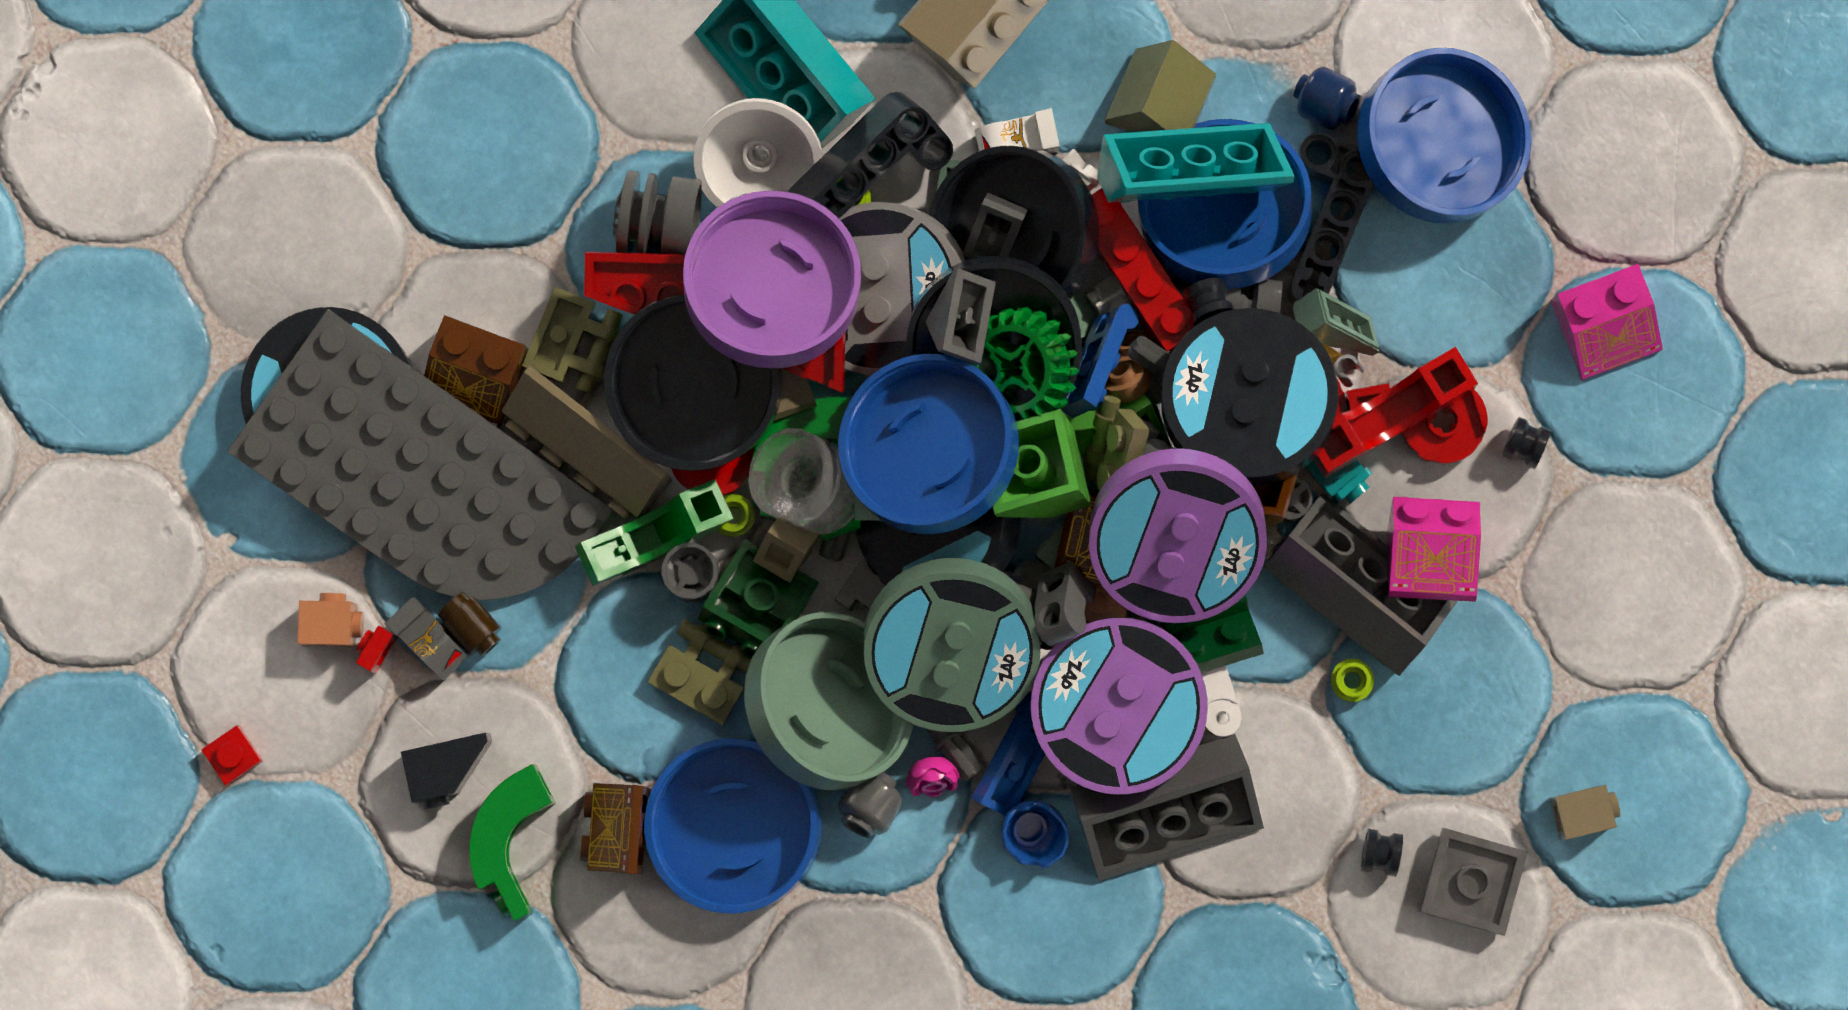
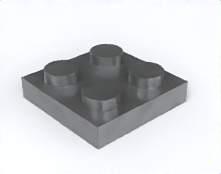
(1473, 881)

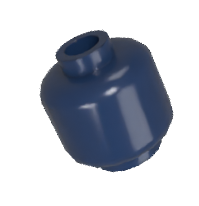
(1327, 98)

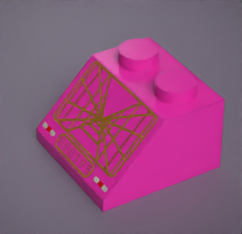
(1608, 321)
(1433, 549)

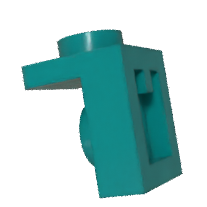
(1345, 483)

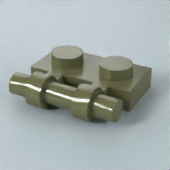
(560, 335)
(1116, 441)
(697, 684)

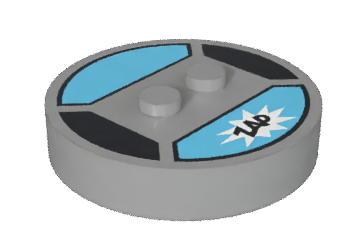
(898, 258)

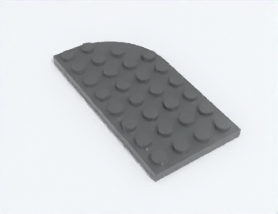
(414, 471)

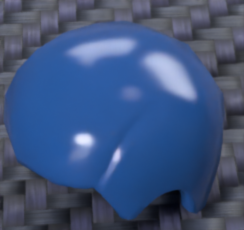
(1035, 833)

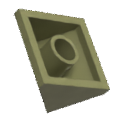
(1161, 90)

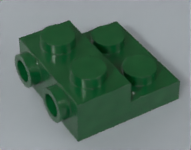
(753, 601)
(1220, 638)

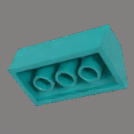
(784, 58)
(1192, 163)

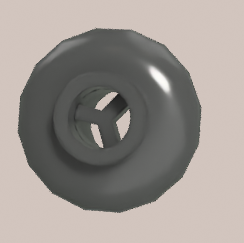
(870, 806)

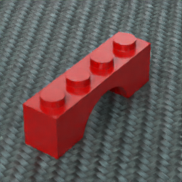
(1141, 276)
(1396, 410)

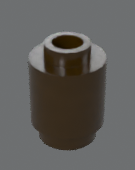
(470, 625)

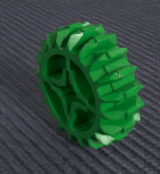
(1045, 348)

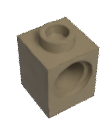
(785, 549)
(1585, 812)

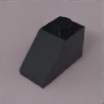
(442, 768)

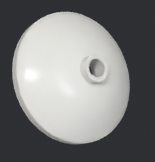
(727, 156)

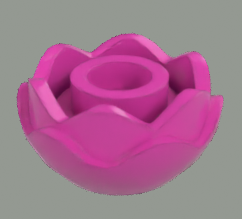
(932, 777)

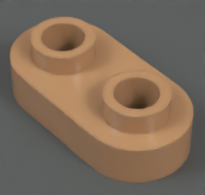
(1129, 378)

